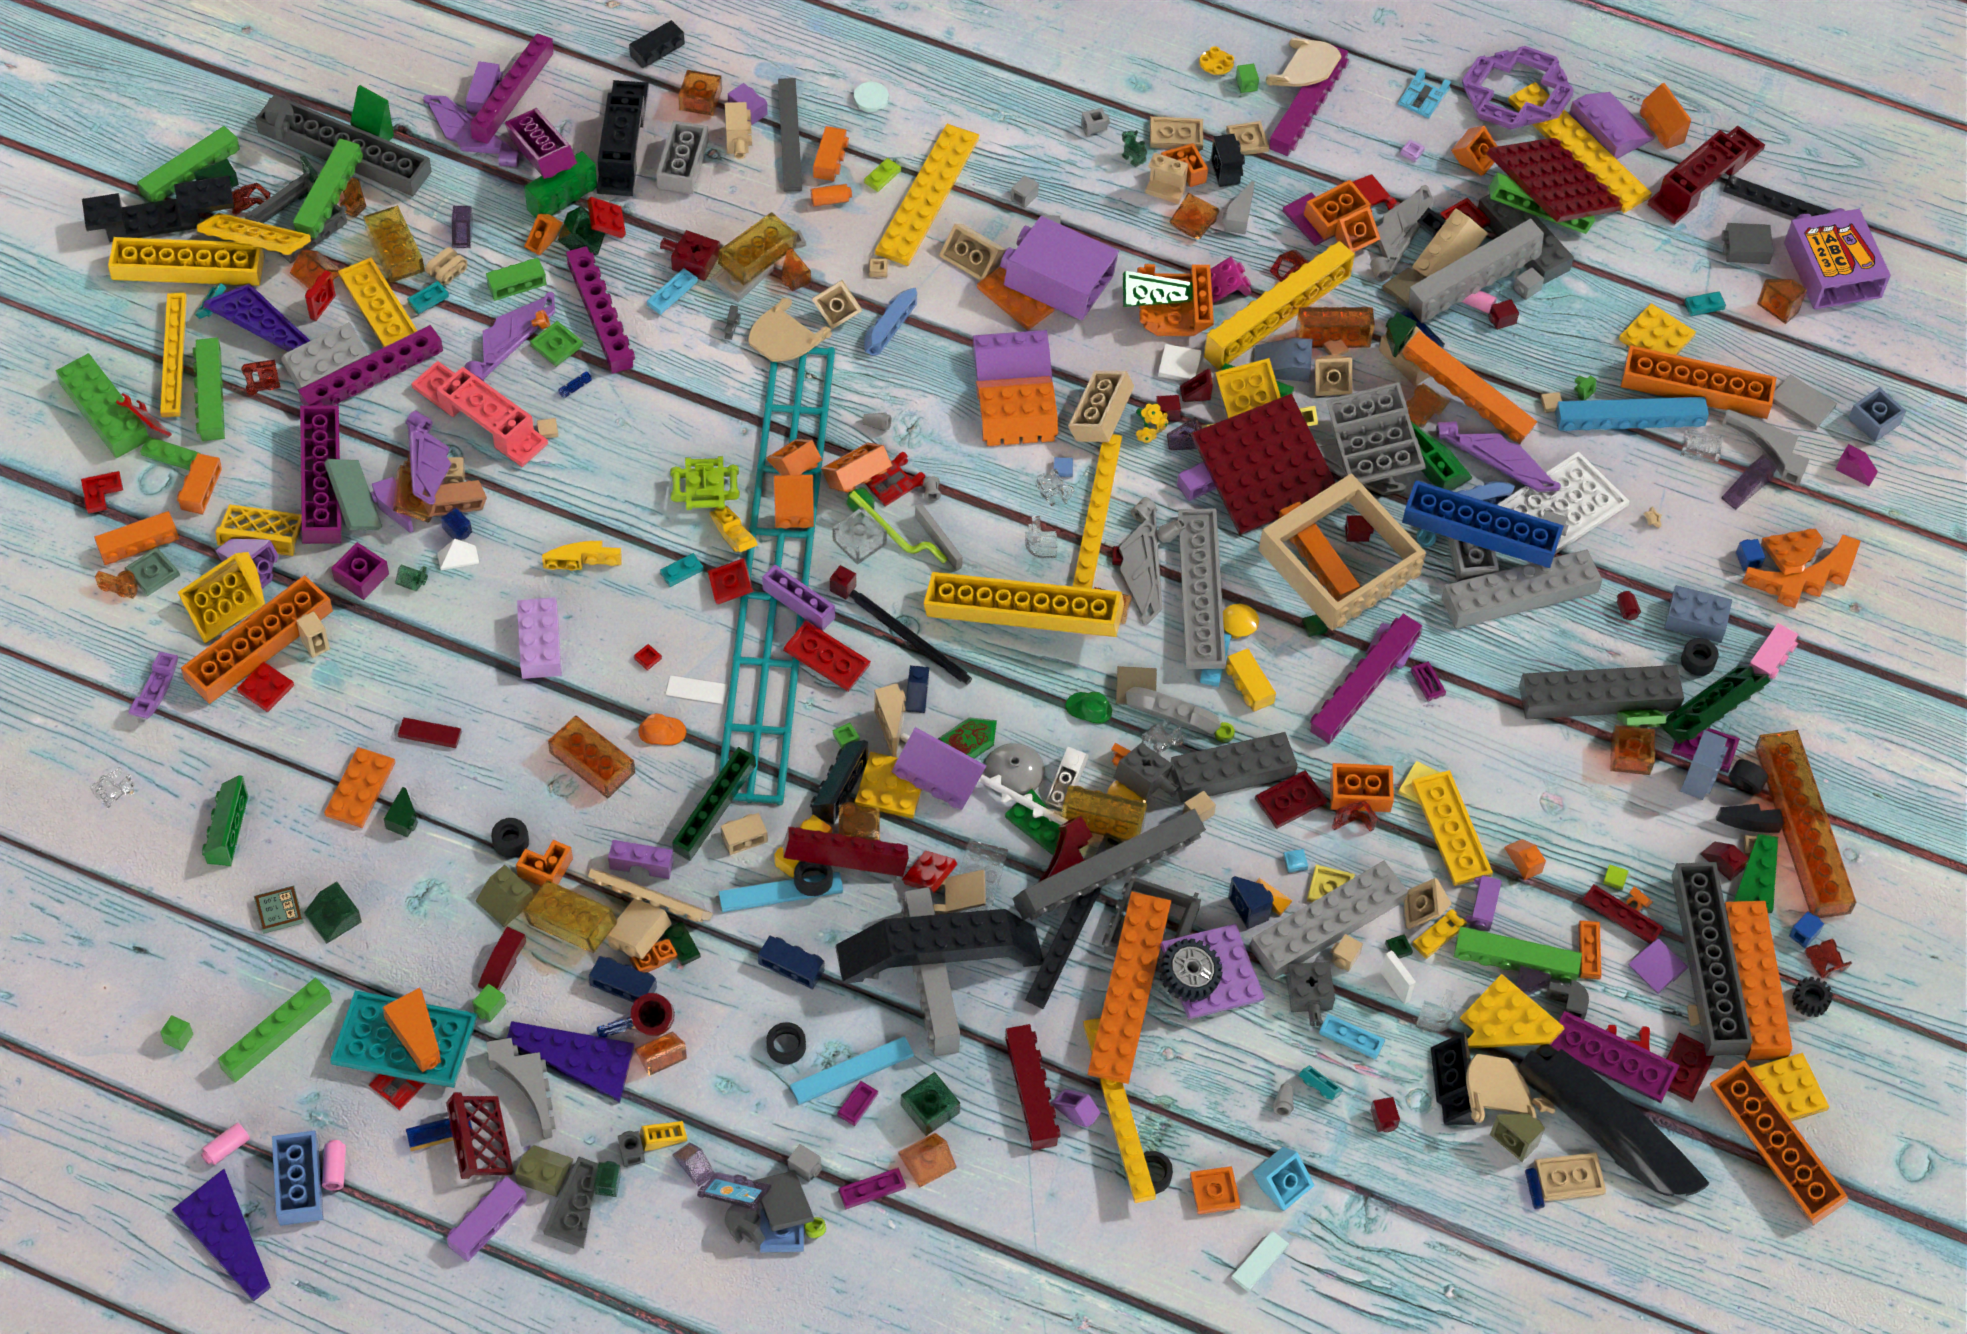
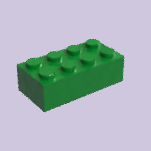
(561, 190)

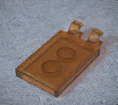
(404, 499)

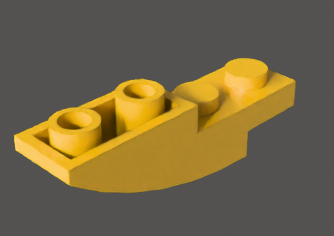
(732, 530)
(576, 554)

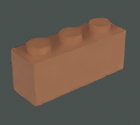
(464, 496)

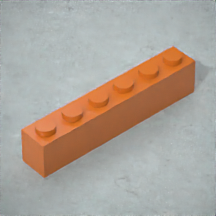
(1323, 559)

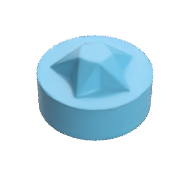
(1426, 538)

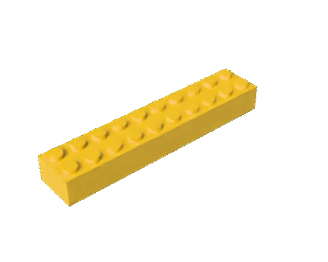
(1278, 305)
(1024, 604)

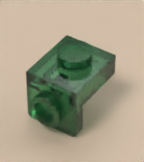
(410, 577)

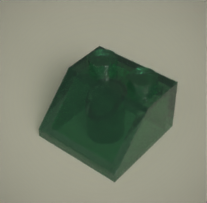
(578, 233)
(332, 913)

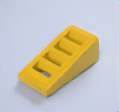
(656, 1143)

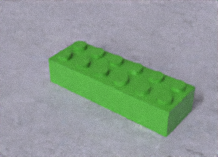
(96, 400)

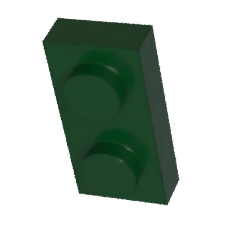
(682, 943)

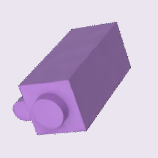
(1485, 903)

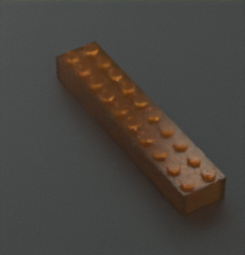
(1805, 824)

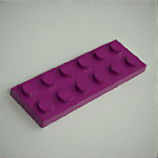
(1616, 1057)

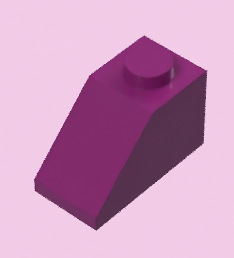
(1857, 465)

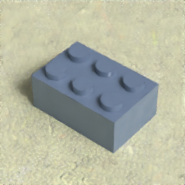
(1698, 614)
(1705, 765)

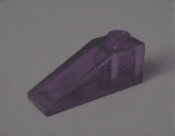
(1750, 482)

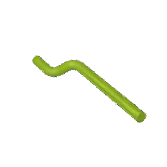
(895, 536)

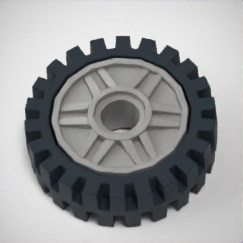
(1180, 980)

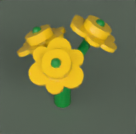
(1151, 414)

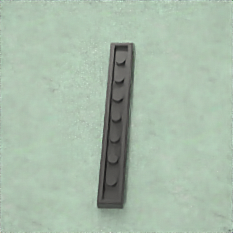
(790, 134)

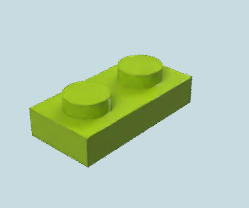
(882, 174)

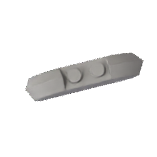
(1174, 709)

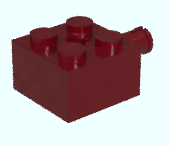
(693, 253)

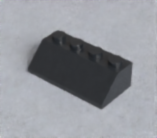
(840, 781)

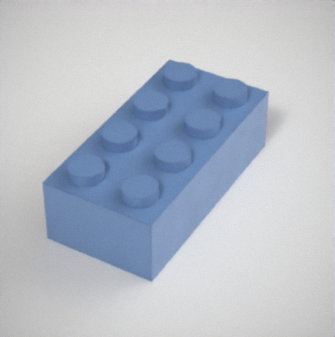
(297, 1178)

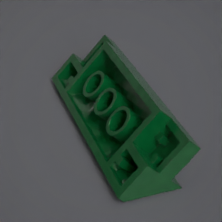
(1714, 703)

